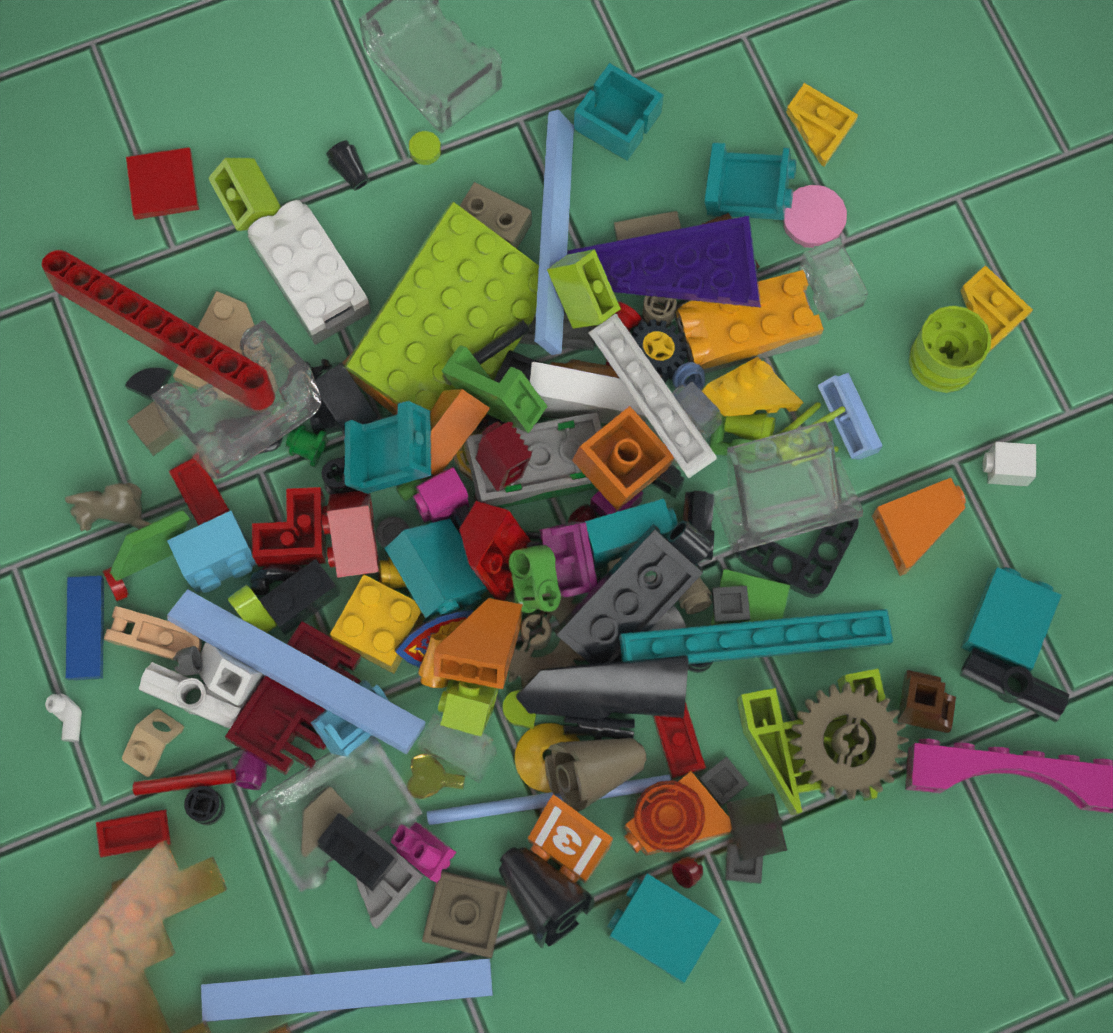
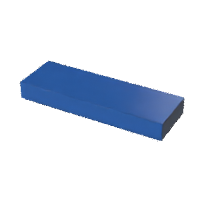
(85, 628)

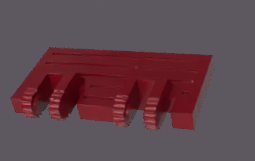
(276, 712)

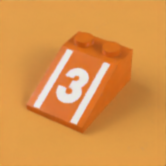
(569, 840)

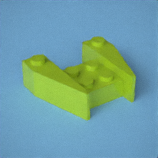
(771, 738)

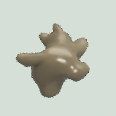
(117, 503)

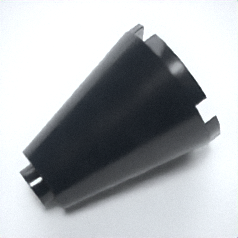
(543, 895)

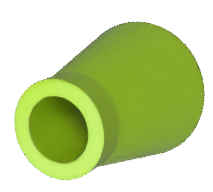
(750, 426)

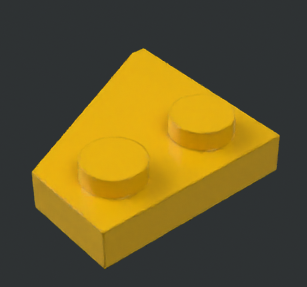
(820, 121)
(995, 304)

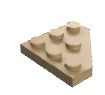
(224, 321)

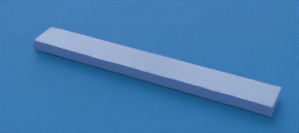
(554, 229)
(297, 671)
(346, 990)

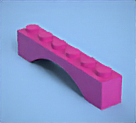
(939, 767)

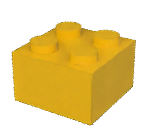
(377, 622)

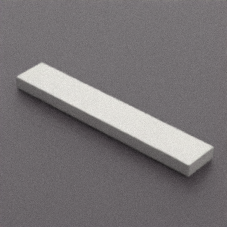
(653, 396)

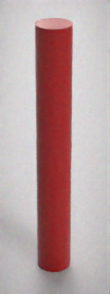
(184, 782)

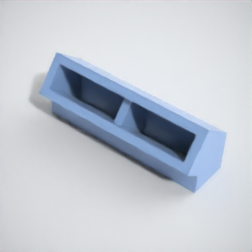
(854, 423)

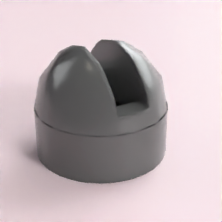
(189, 661)

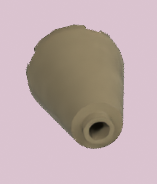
(592, 768)

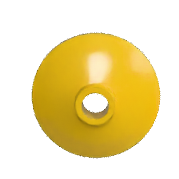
(530, 752)

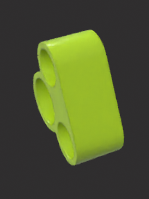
(251, 609)

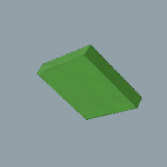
(148, 545)
(765, 597)

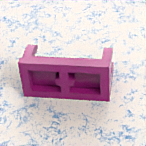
(572, 557)

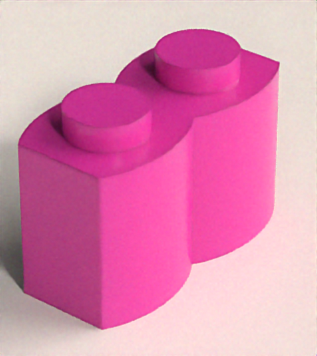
(440, 496)

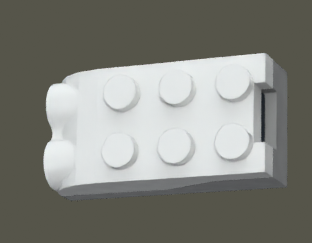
(308, 270)

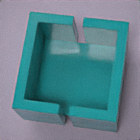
(622, 111)

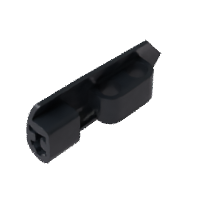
(596, 690)

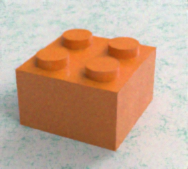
(623, 458)

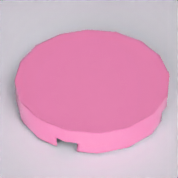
(815, 216)

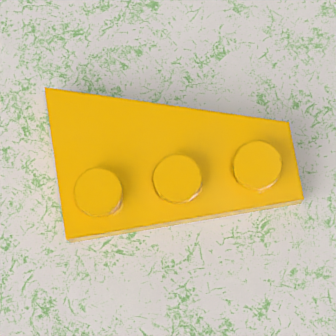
(751, 389)

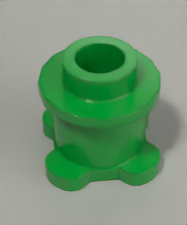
(307, 444)

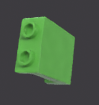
(509, 400)

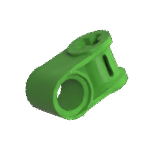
(535, 575)

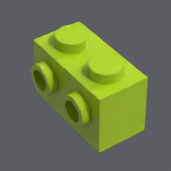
(243, 191)
(583, 289)
(467, 706)

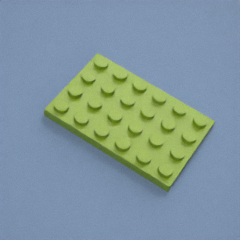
(455, 292)

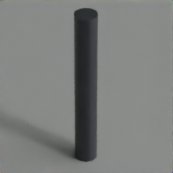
(498, 344)

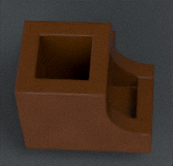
(926, 703)

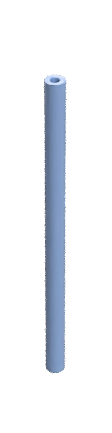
(528, 802)

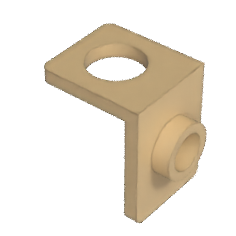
(149, 743)

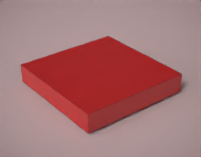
(162, 183)

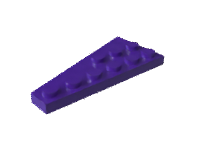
(688, 263)

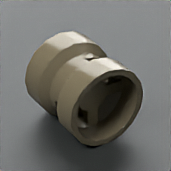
(653, 310)

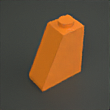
(452, 423)
(917, 521)
(481, 645)
(716, 820)

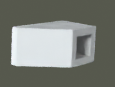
(228, 675)

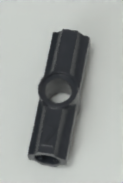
(1034, 693)

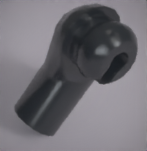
(269, 574)

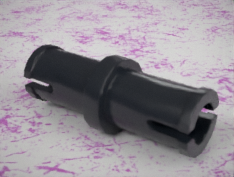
(599, 728)

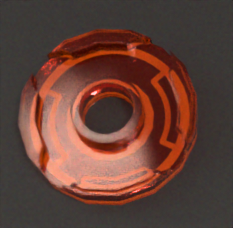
(672, 795)

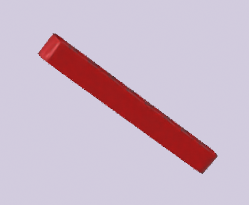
(159, 330)

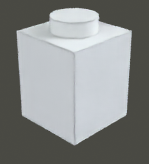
(1010, 463)

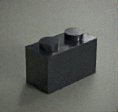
(300, 596)

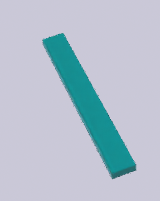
(761, 638)

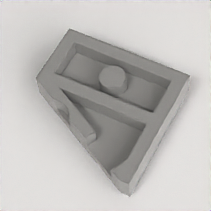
(393, 887)

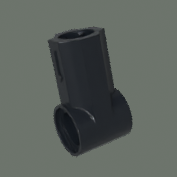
(699, 513)

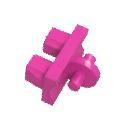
(423, 850)

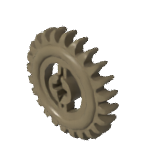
(522, 663)
(855, 707)

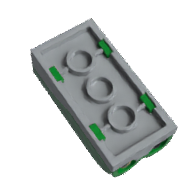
(550, 468)

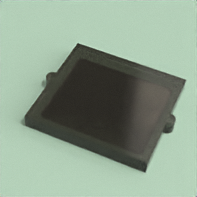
(756, 826)

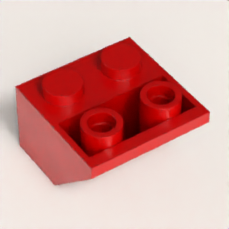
(489, 540)

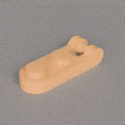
(149, 634)

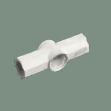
(174, 687)

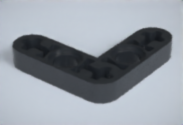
(800, 565)

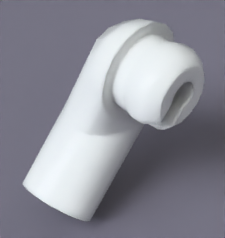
(68, 713)

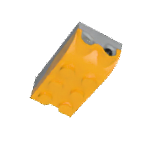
(735, 334)

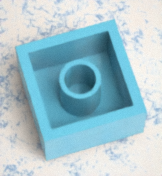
(213, 553)

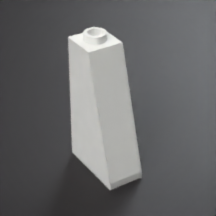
(580, 393)

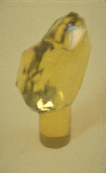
(430, 777)

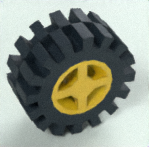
(664, 344)

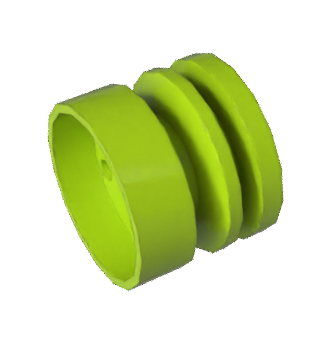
(949, 349)

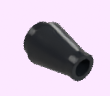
(347, 164)

